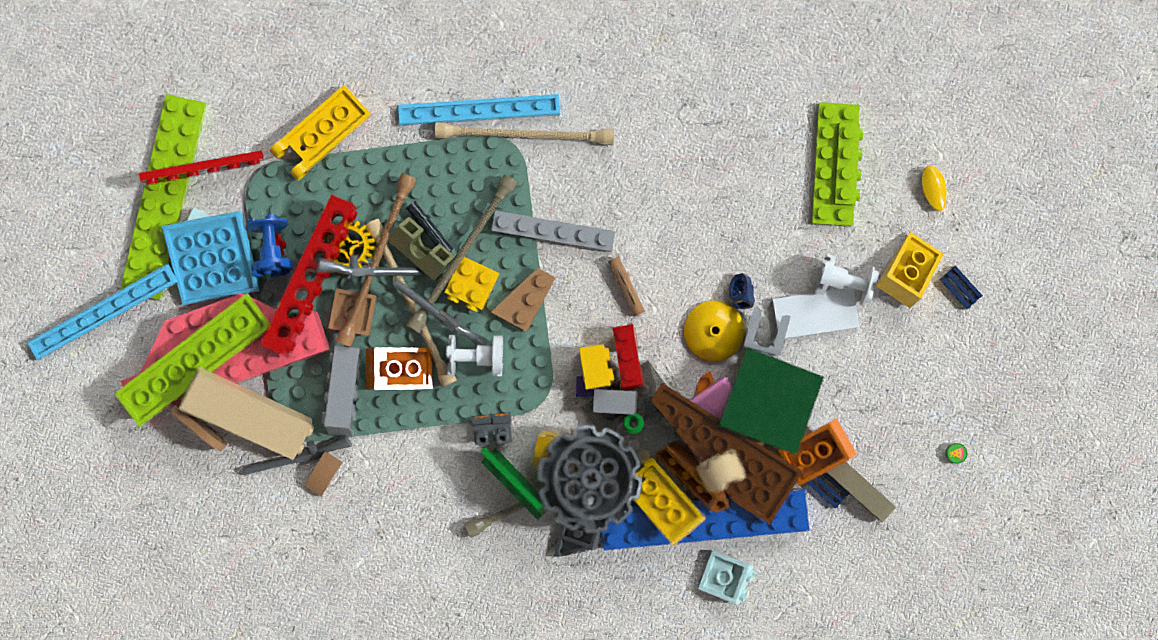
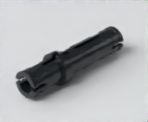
(414, 209)

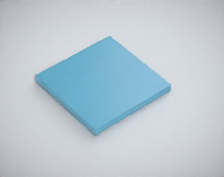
(211, 257)

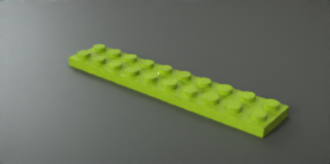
(164, 202)

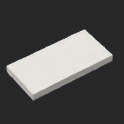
(817, 312)

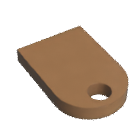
(200, 428)

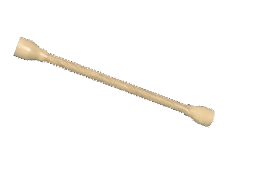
(446, 130)
(376, 230)

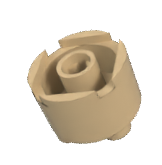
(719, 470)

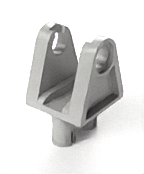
(751, 334)

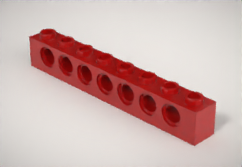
(335, 208)

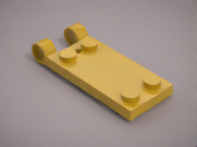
(322, 130)
(666, 503)

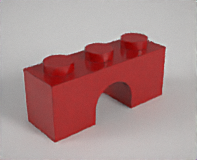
(628, 358)

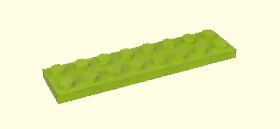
(206, 348)

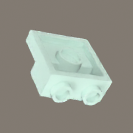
(726, 577)

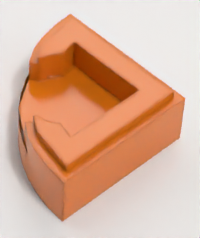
(704, 382)

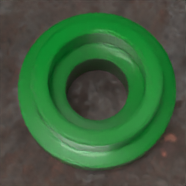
(633, 417)

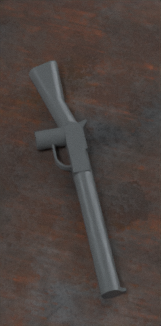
(353, 269)
(445, 318)
(307, 454)

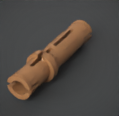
(616, 264)

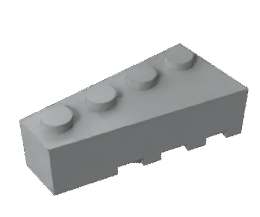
(342, 391)

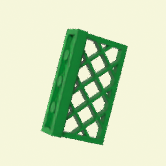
(513, 481)

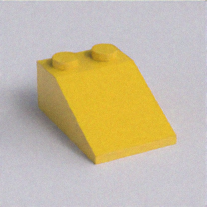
(910, 270)

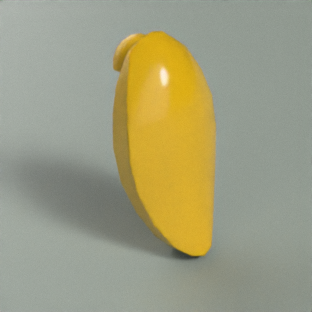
(934, 187)

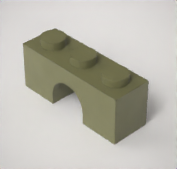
(408, 241)

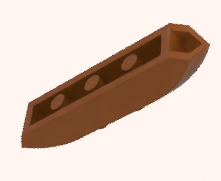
(683, 466)

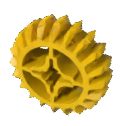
(356, 244)

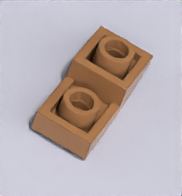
(323, 473)

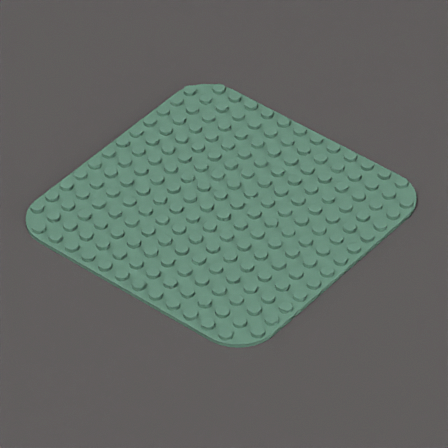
(455, 188)

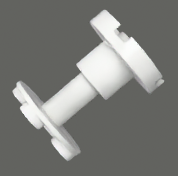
(838, 277)
(484, 355)

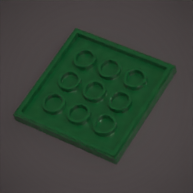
(771, 401)

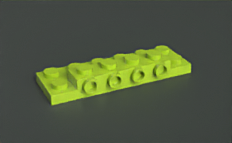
(836, 164)

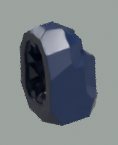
(741, 292)

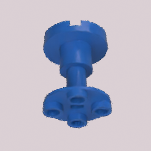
(270, 253)

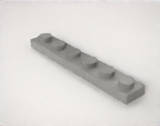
(553, 231)

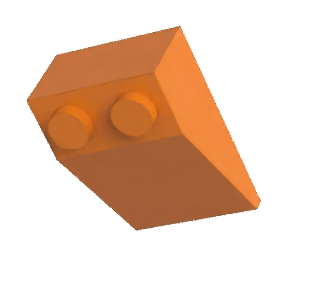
(398, 368)
(821, 451)

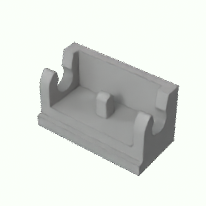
(615, 401)

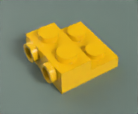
(471, 284)

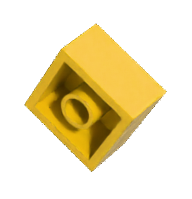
(595, 367)

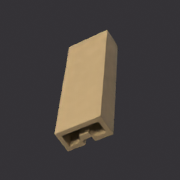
(246, 413)

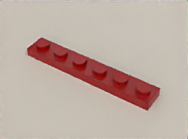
(193, 169)

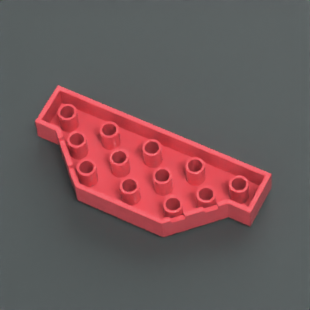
(253, 359)

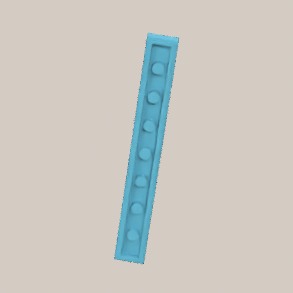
(478, 110)
(102, 312)

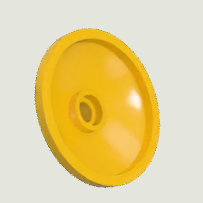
(699, 331)

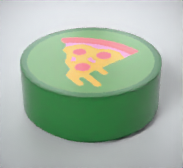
(956, 453)

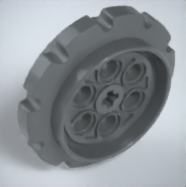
(573, 510)

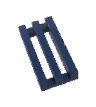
(978, 295)
(839, 498)

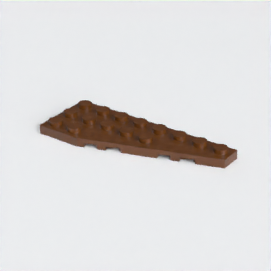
(767, 475)

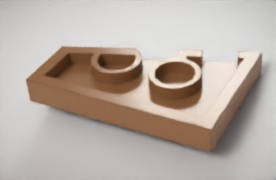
(524, 302)

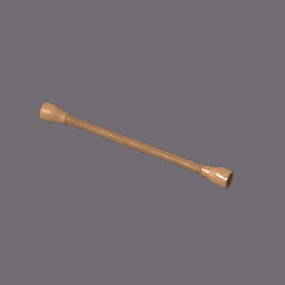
(405, 185)

